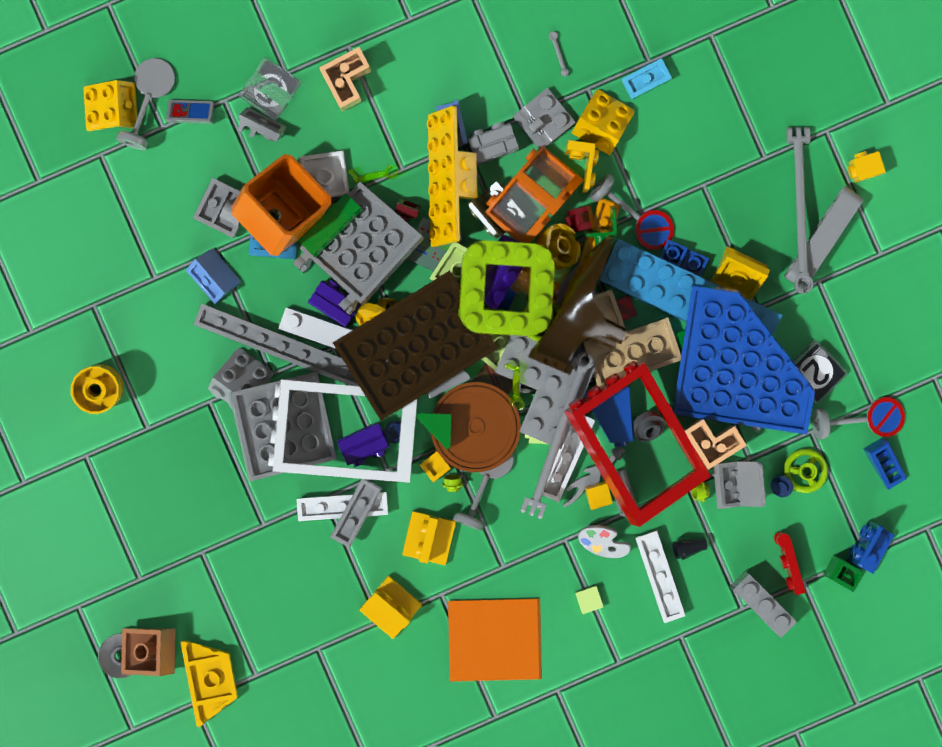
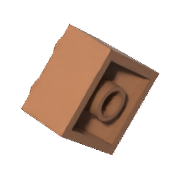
(148, 651)

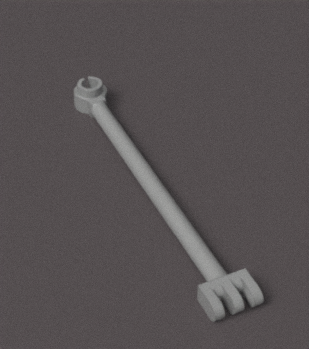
(798, 142)
(536, 502)

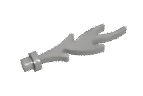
(592, 478)

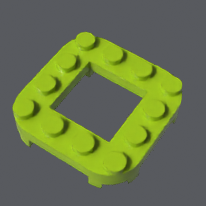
(473, 285)

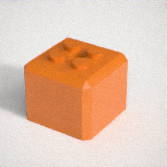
(290, 194)

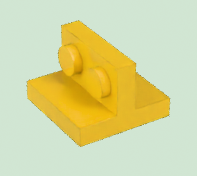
(740, 273)
(429, 538)
(390, 607)

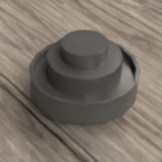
(648, 426)

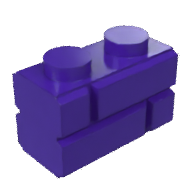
(327, 299)
(363, 444)

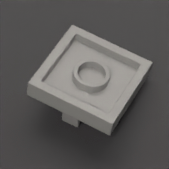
(544, 119)

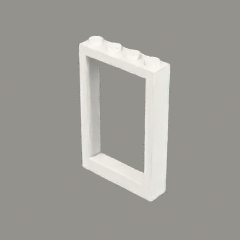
(278, 436)

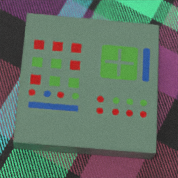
(425, 254)

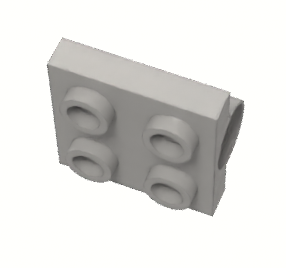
(216, 208)

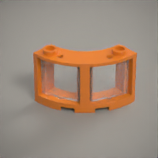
(531, 193)

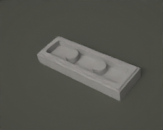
(355, 512)

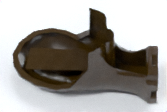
(579, 316)

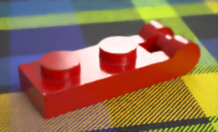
(789, 562)

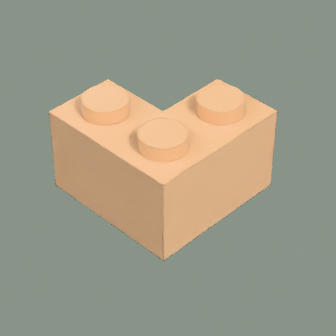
(340, 75)
(713, 448)

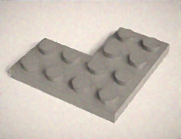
(550, 384)

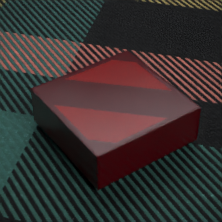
(626, 308)

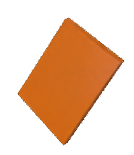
(495, 639)

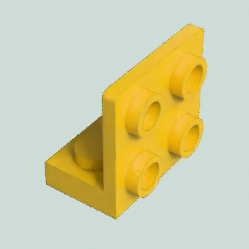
(110, 105)
(579, 150)

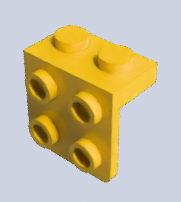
(603, 121)

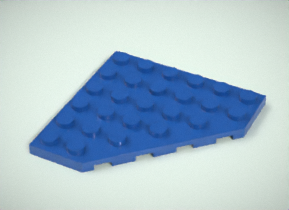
(737, 367)

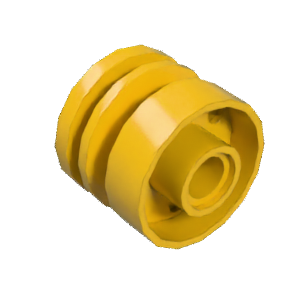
(83, 388)

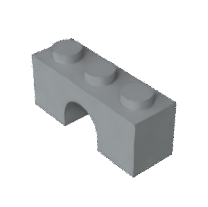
(763, 604)

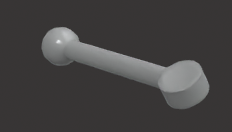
(553, 37)

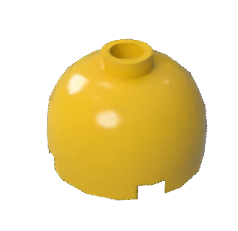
(561, 244)

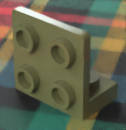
(478, 208)

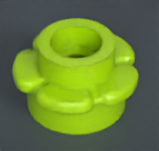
(453, 482)
(700, 492)

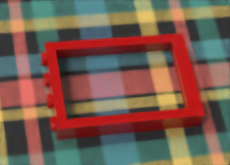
(596, 396)

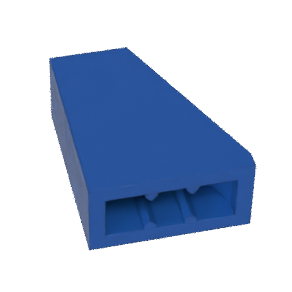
(615, 417)

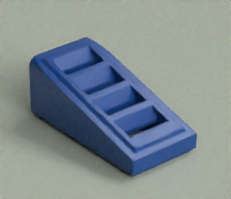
(879, 450)

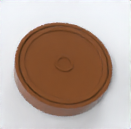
(481, 427)

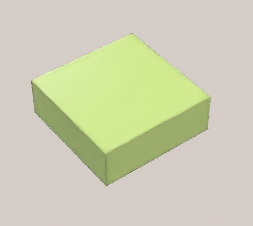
(589, 599)

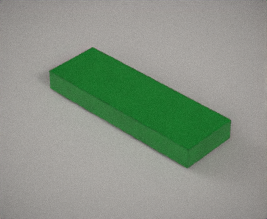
(330, 225)

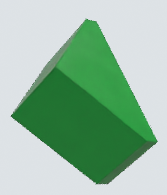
(439, 426)
(843, 573)

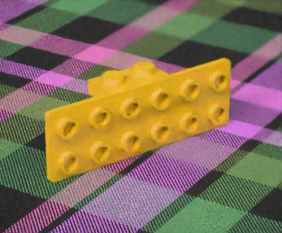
(450, 176)

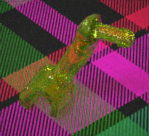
(374, 175)
(516, 386)

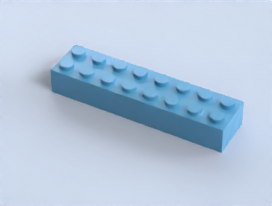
(661, 283)

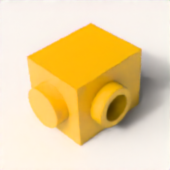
(865, 166)

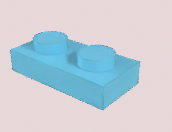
(646, 79)

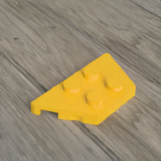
(209, 679)

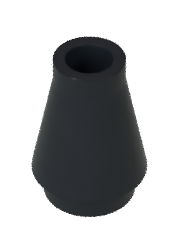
(687, 547)

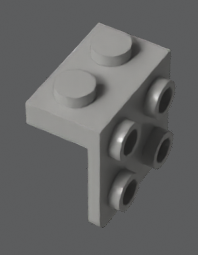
(238, 373)
(739, 484)

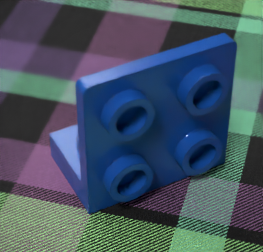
(870, 547)

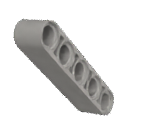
(827, 232)

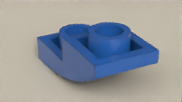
(684, 258)

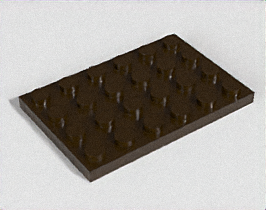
(412, 347)

